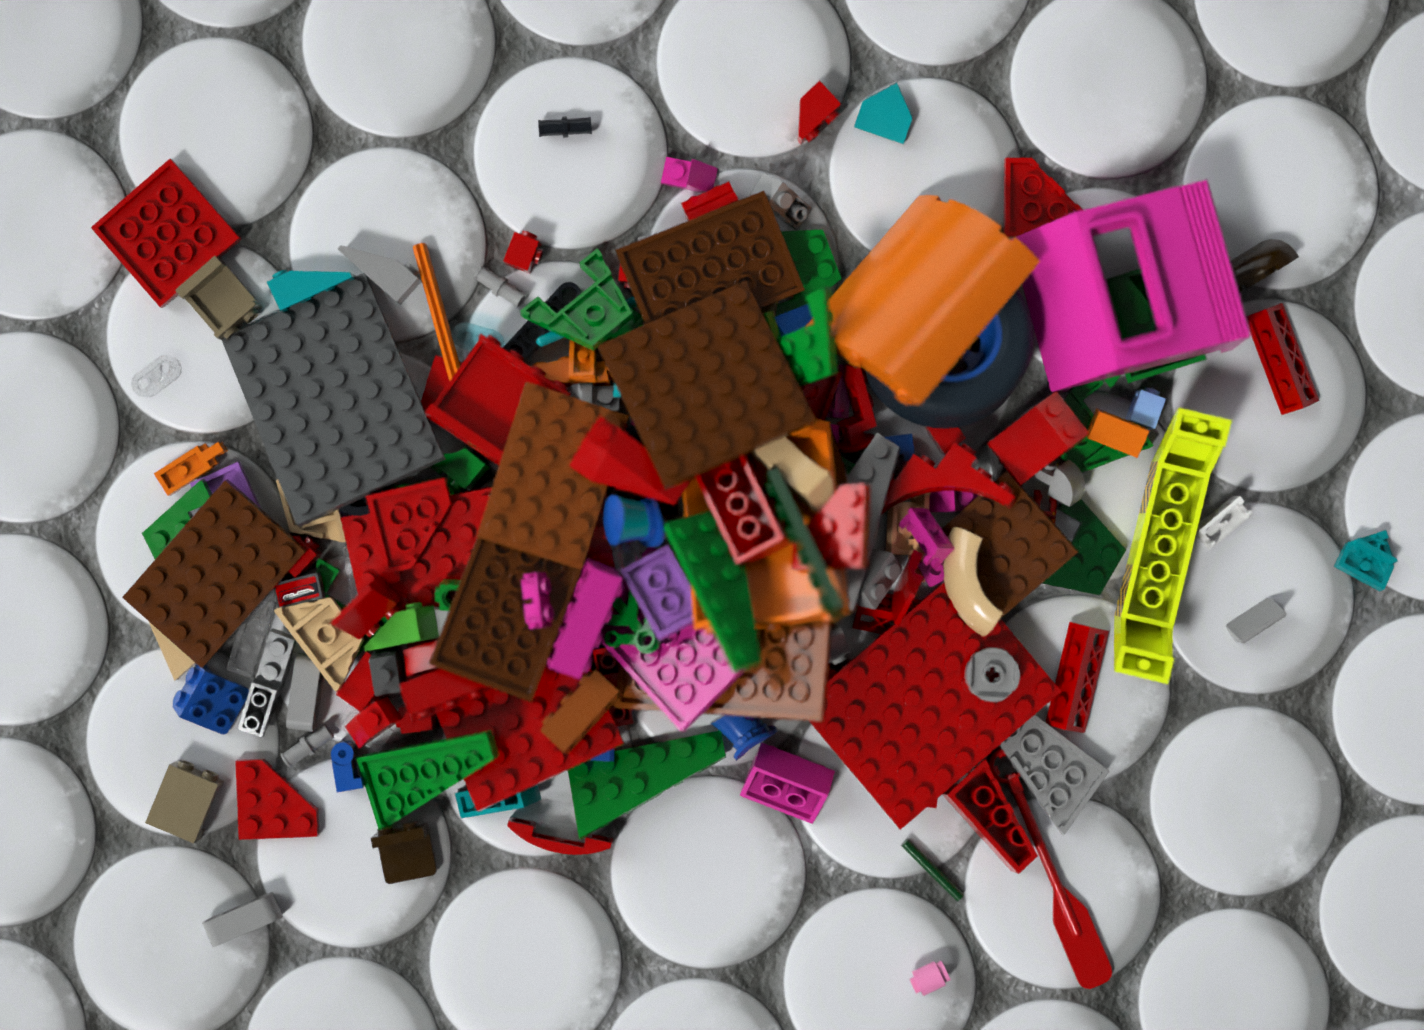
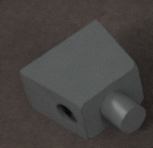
(387, 671)

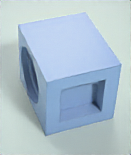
(1146, 408)

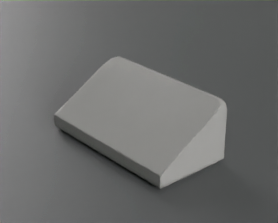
(1255, 620)

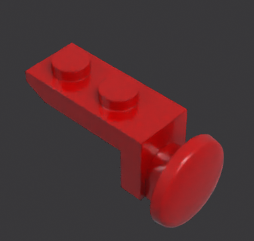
(853, 428)

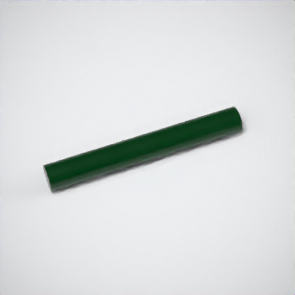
(939, 876)

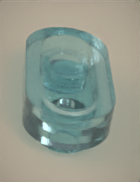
(475, 331)

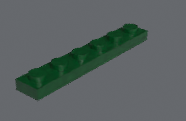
(807, 551)

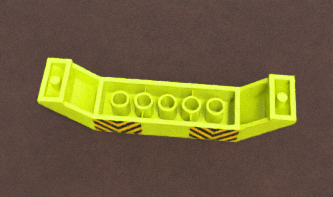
(1165, 544)

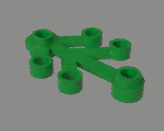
(629, 617)

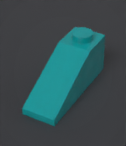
(299, 286)
(520, 800)

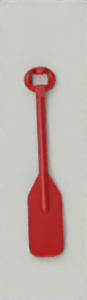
(1069, 914)

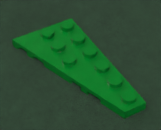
(636, 776)

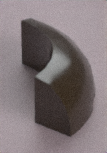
(1261, 262)

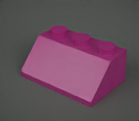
(787, 783)

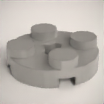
(1001, 686)

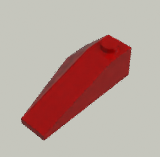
(621, 462)

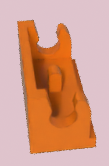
(1117, 433)

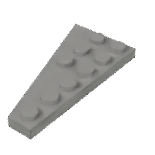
(874, 469)
(1054, 770)

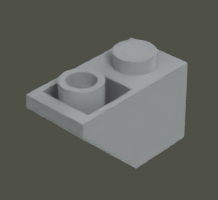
(783, 201)

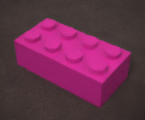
(584, 618)

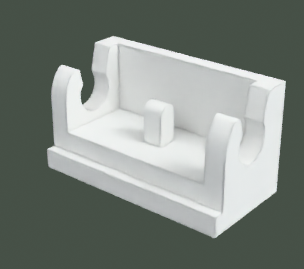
(1222, 521)

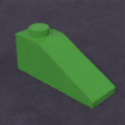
(406, 627)

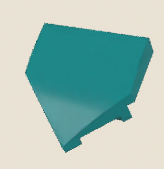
(885, 114)
(1368, 560)

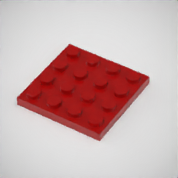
(165, 232)

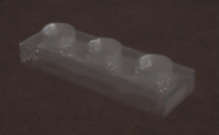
(251, 639)

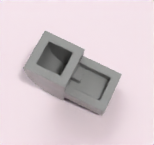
(596, 395)
(1064, 481)

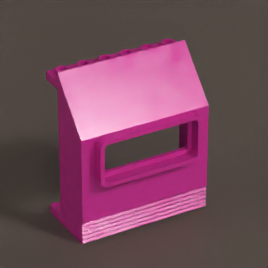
(1183, 274)

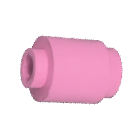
(929, 978)

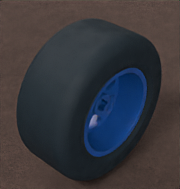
(986, 382)

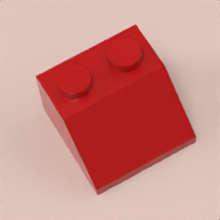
(367, 609)

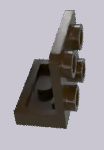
(405, 852)

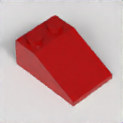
(1038, 438)

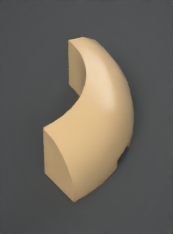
(799, 473)
(963, 585)

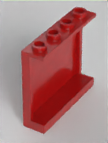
(485, 396)

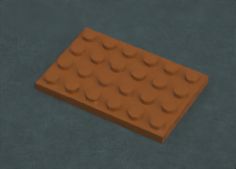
(536, 496)

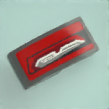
(300, 590)

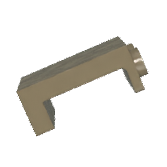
(219, 298)
(184, 800)

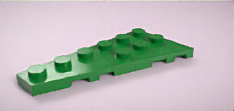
(718, 585)
(414, 774)

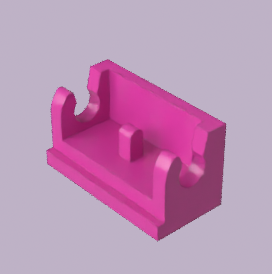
(928, 535)

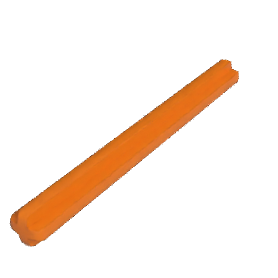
(436, 308)

